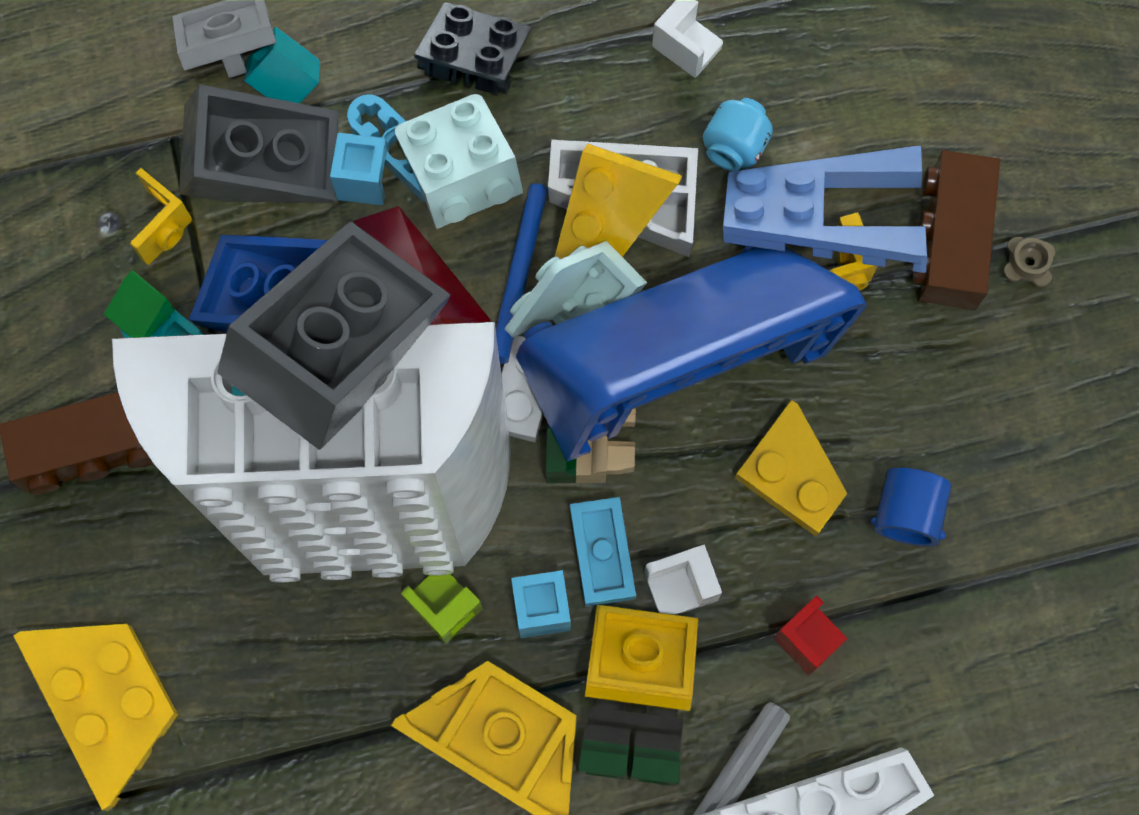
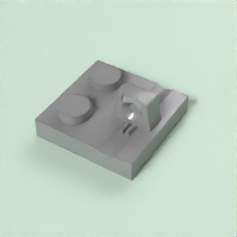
(223, 33)

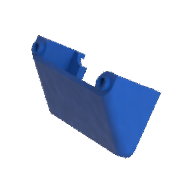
(680, 334)

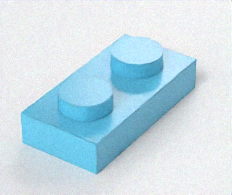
(602, 551)

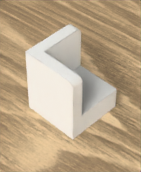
(685, 39)
(683, 581)

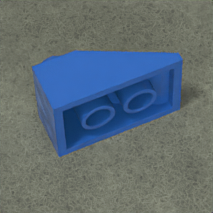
(243, 273)

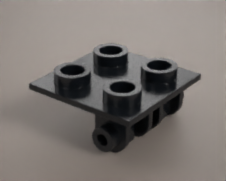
(471, 44)

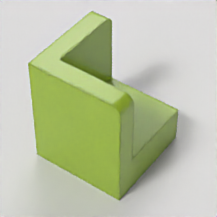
(443, 604)

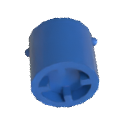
(912, 507)

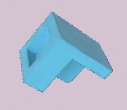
(359, 168)
(541, 604)

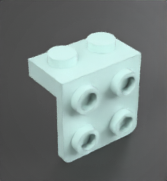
(459, 160)
(574, 287)

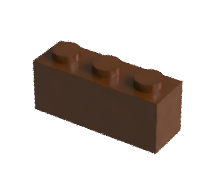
(958, 229)
(70, 444)

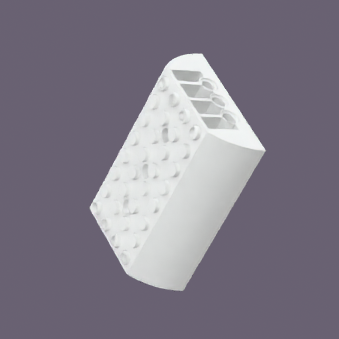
(391, 492)

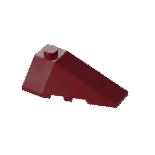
(401, 237)

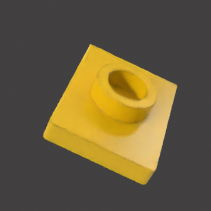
(167, 225)

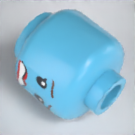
(737, 134)

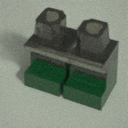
(654, 747)

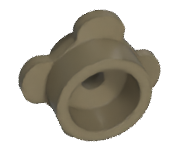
(1035, 249)

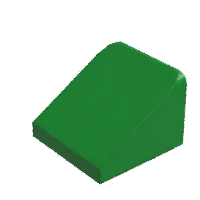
(138, 307)

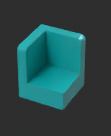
(283, 69)

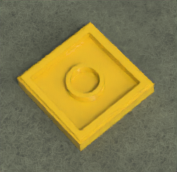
(642, 657)

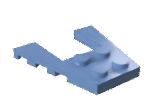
(787, 207)

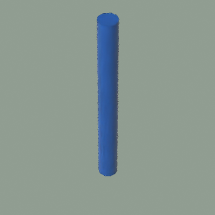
(520, 265)

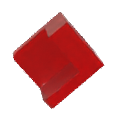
(810, 637)

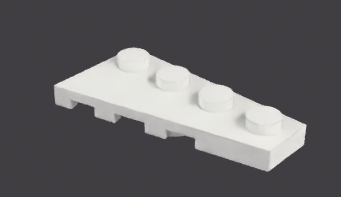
(869, 787)

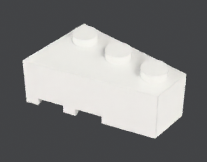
(673, 222)

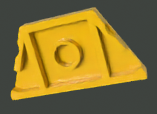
(101, 699)
(500, 737)

